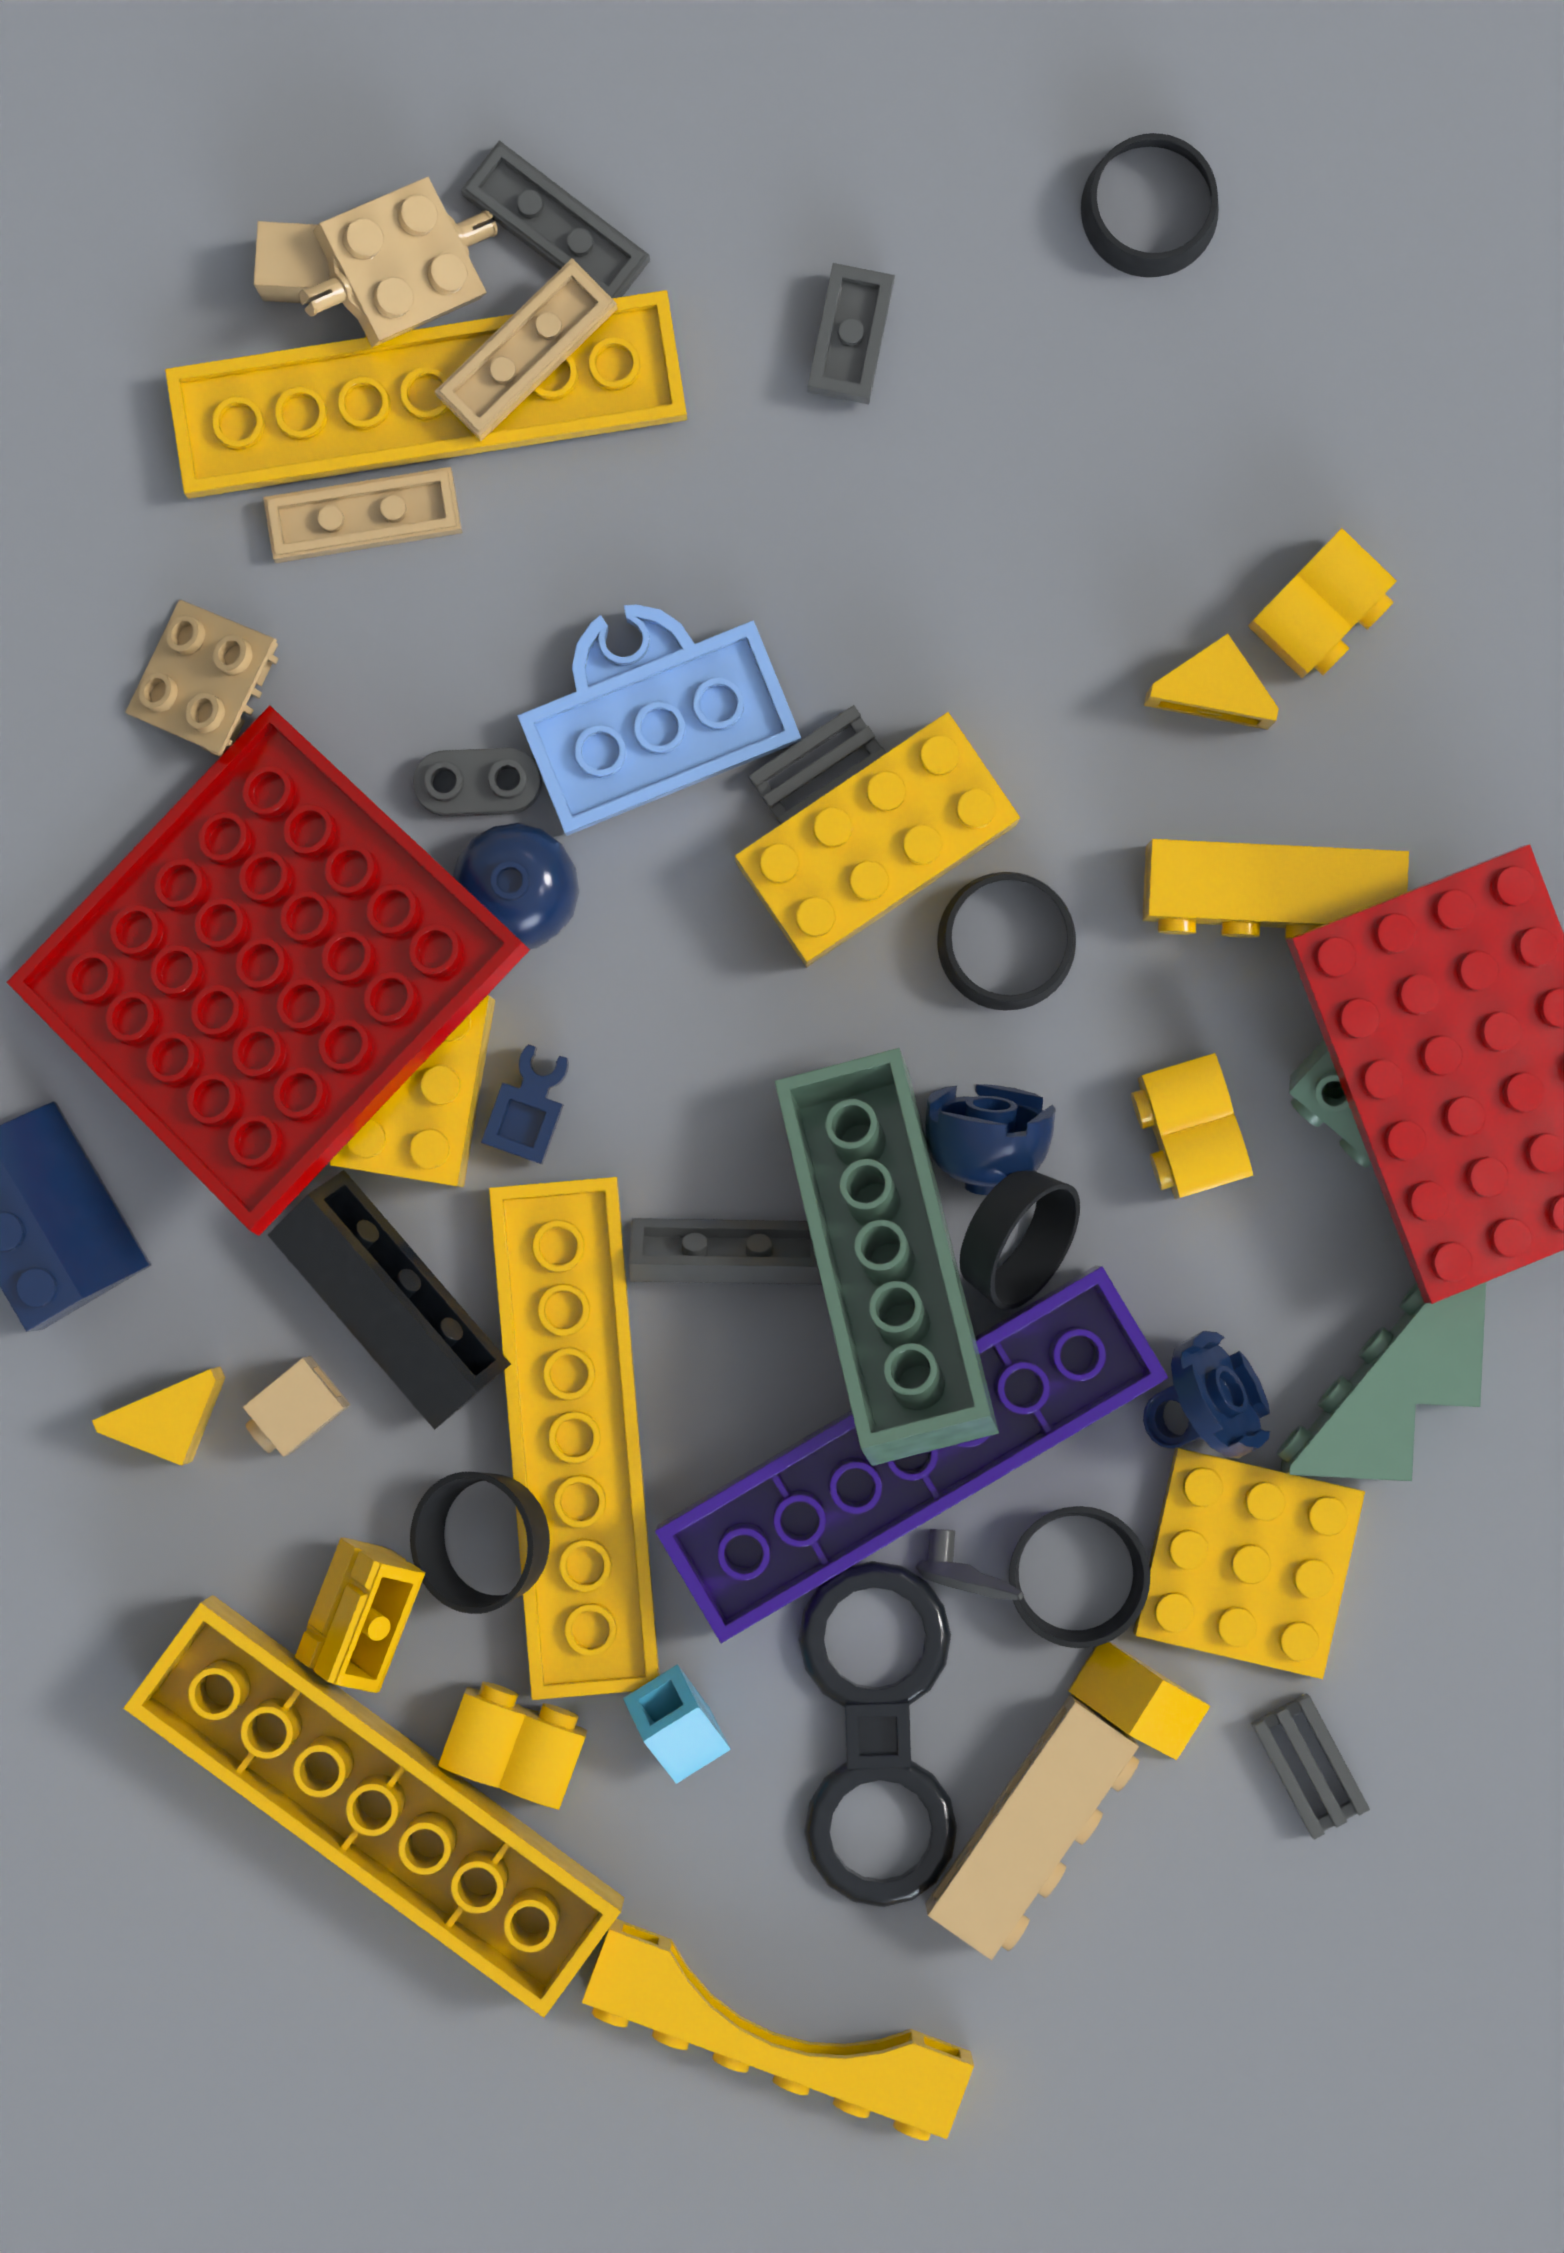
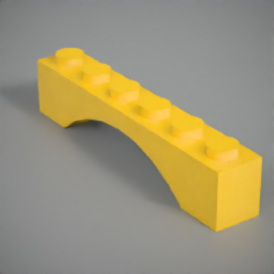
(898, 2076)

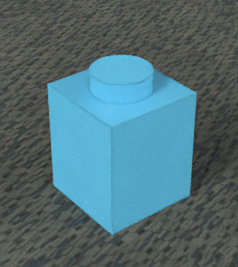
(676, 1724)

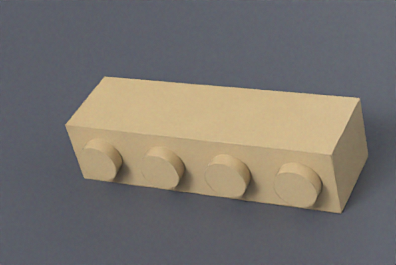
(1032, 1828)

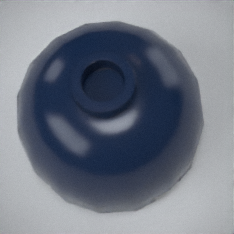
(521, 880)
(988, 1134)

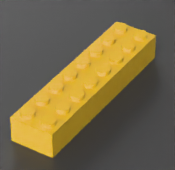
(376, 1805)

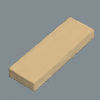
(526, 349)
(362, 515)

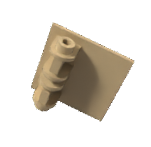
(203, 678)

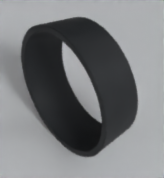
(1132, 260)
(970, 989)
(1041, 1247)
(429, 1547)
(1122, 1619)

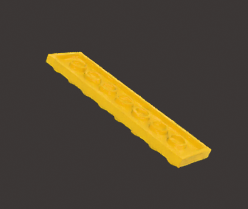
(377, 407)
(576, 1434)

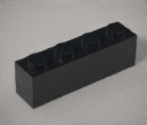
(388, 1299)

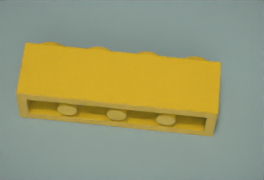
(1263, 885)

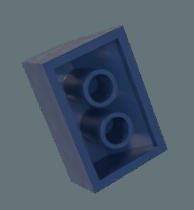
(57, 1222)

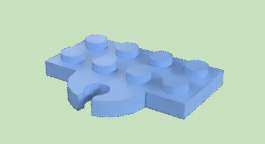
(655, 717)

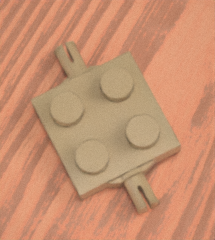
(398, 262)

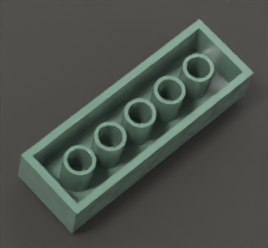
(885, 1258)

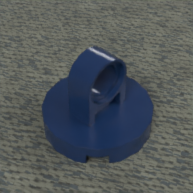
(1217, 1396)

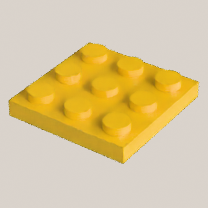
(1249, 1562)

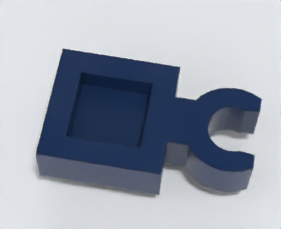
(524, 1117)

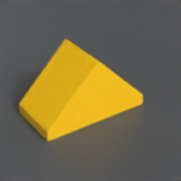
(1216, 687)
(168, 1420)
(1138, 1699)

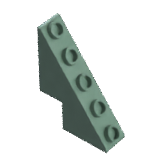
(1370, 1419)

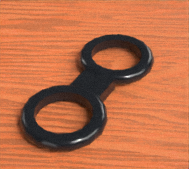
(877, 1735)

